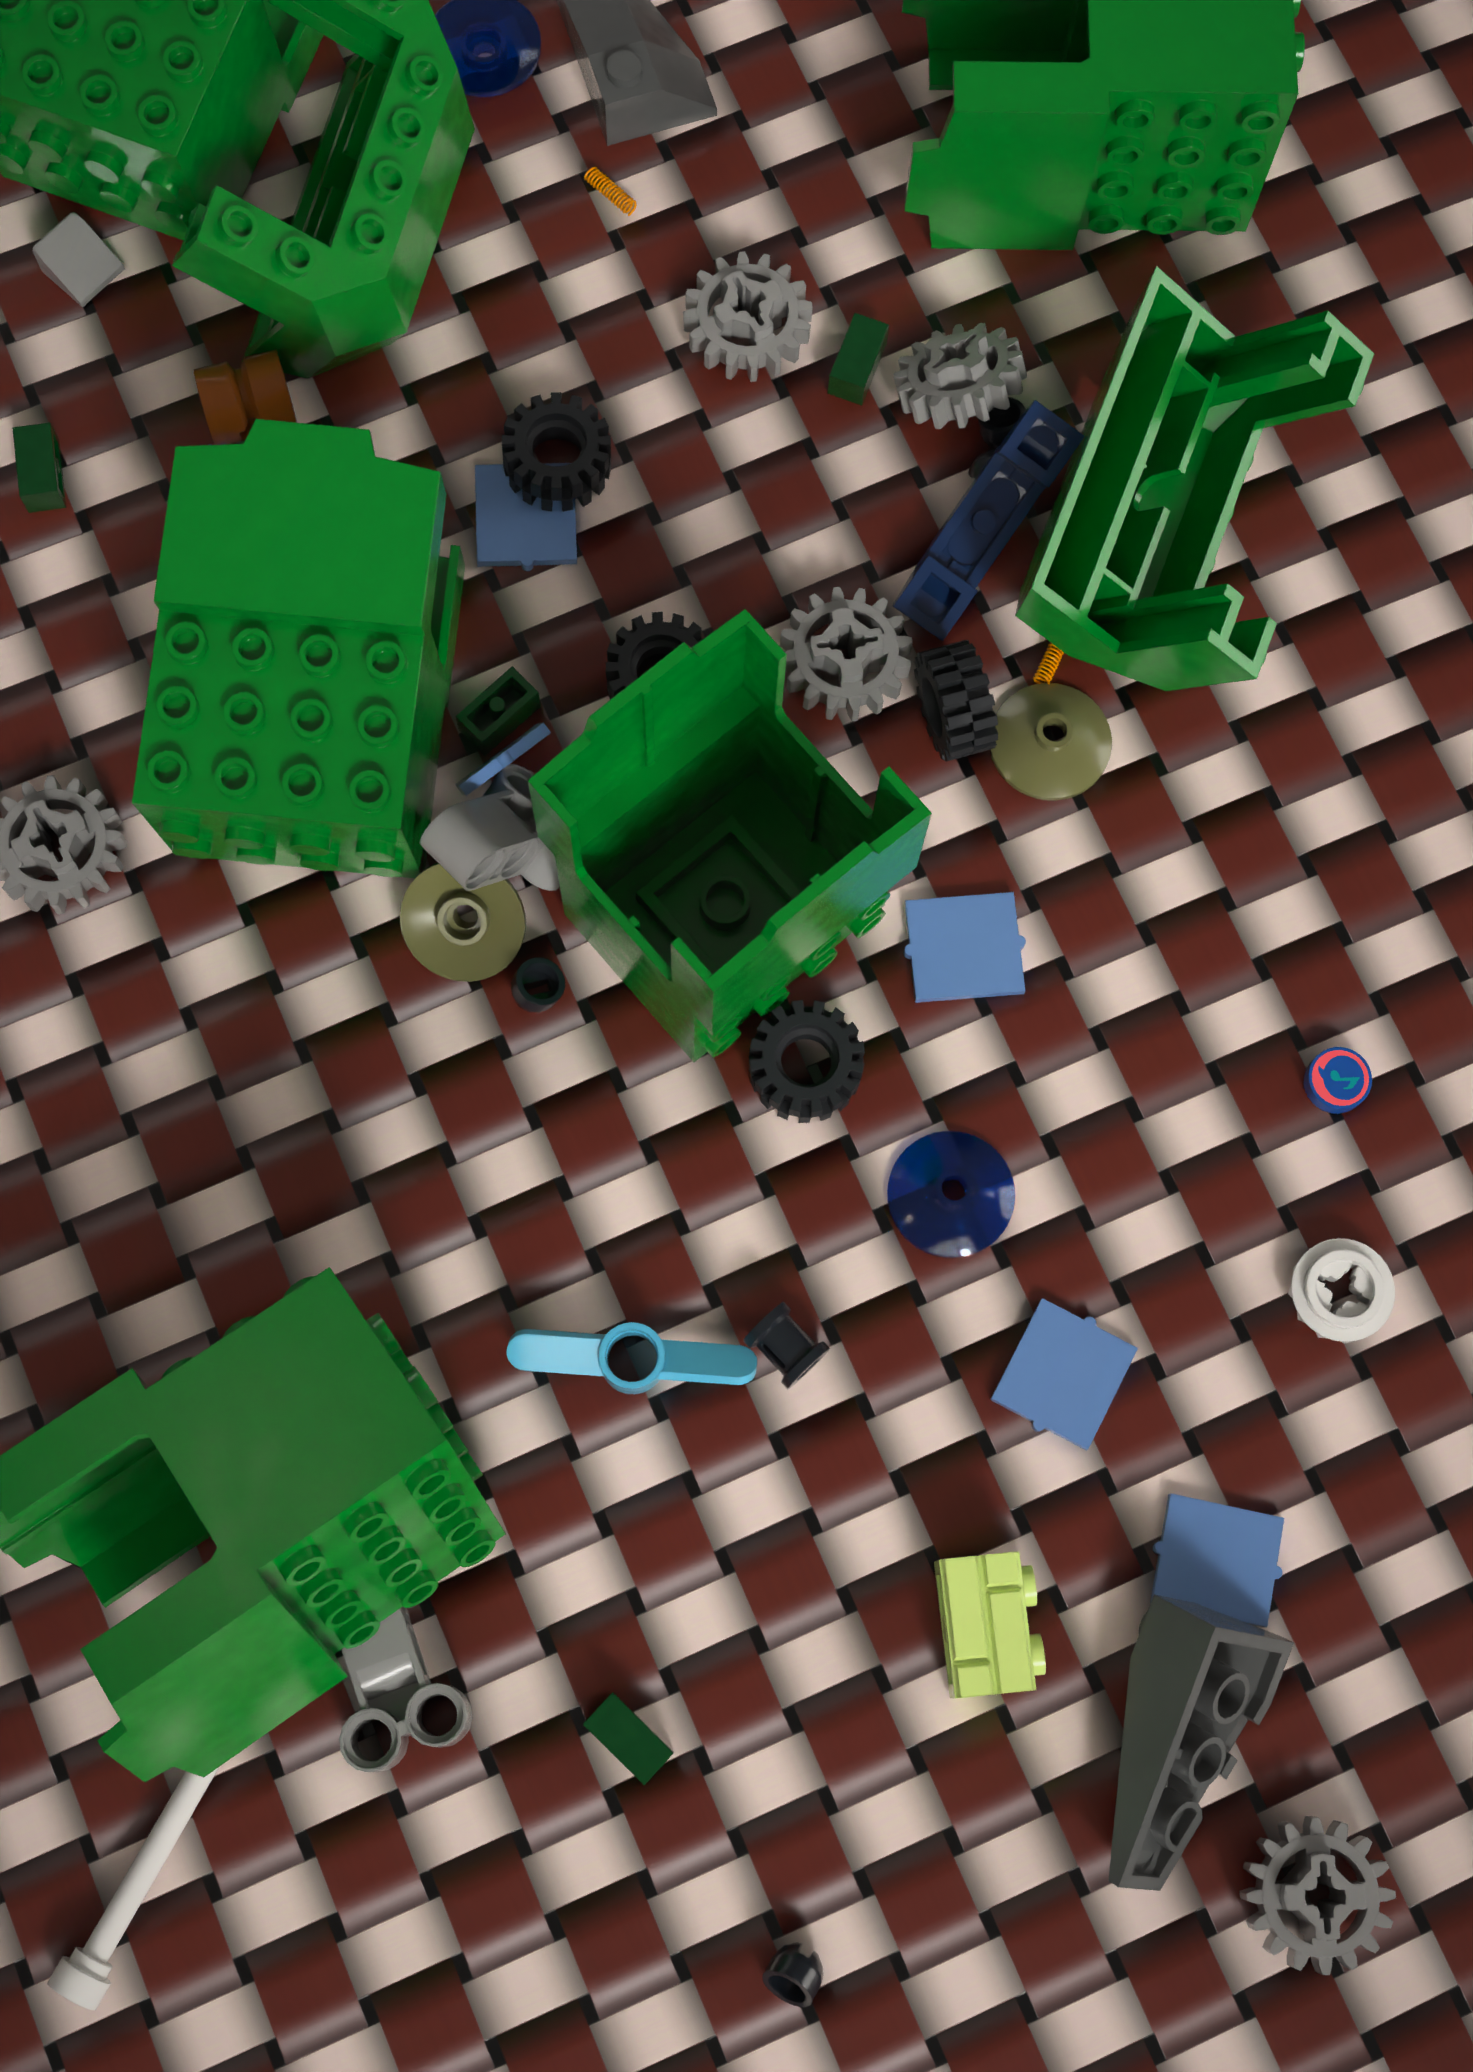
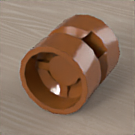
(241, 395)

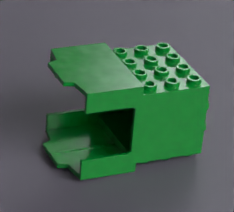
(144, 99)
(1101, 117)
(299, 654)
(717, 839)
(310, 1471)

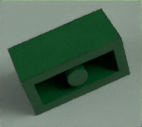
(858, 359)
(39, 467)
(498, 711)
(628, 1738)

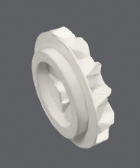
(1369, 1282)

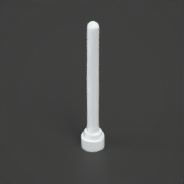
(85, 1973)

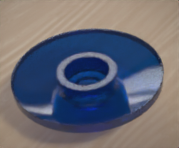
(495, 28)
(945, 1225)

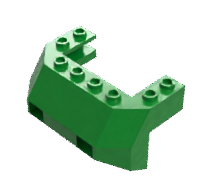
(371, 202)
(1160, 481)

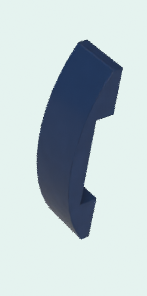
(986, 519)

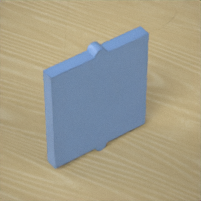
(516, 532)
(502, 758)
(964, 947)
(1064, 1374)
(1219, 1558)

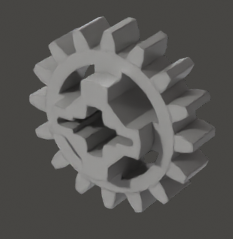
(736, 336)
(960, 375)
(869, 641)
(77, 837)
(1320, 1922)

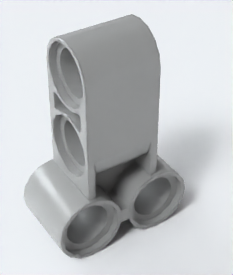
(493, 836)
(394, 1689)

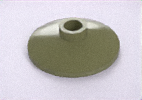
(1048, 767)
(450, 944)

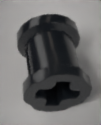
(786, 1345)

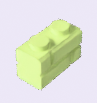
(987, 1624)

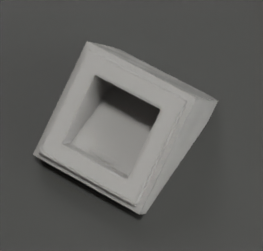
(77, 259)

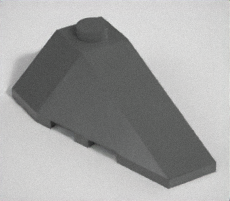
(635, 68)
(1186, 1703)

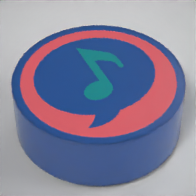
(1337, 1080)

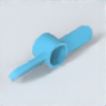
(589, 1355)

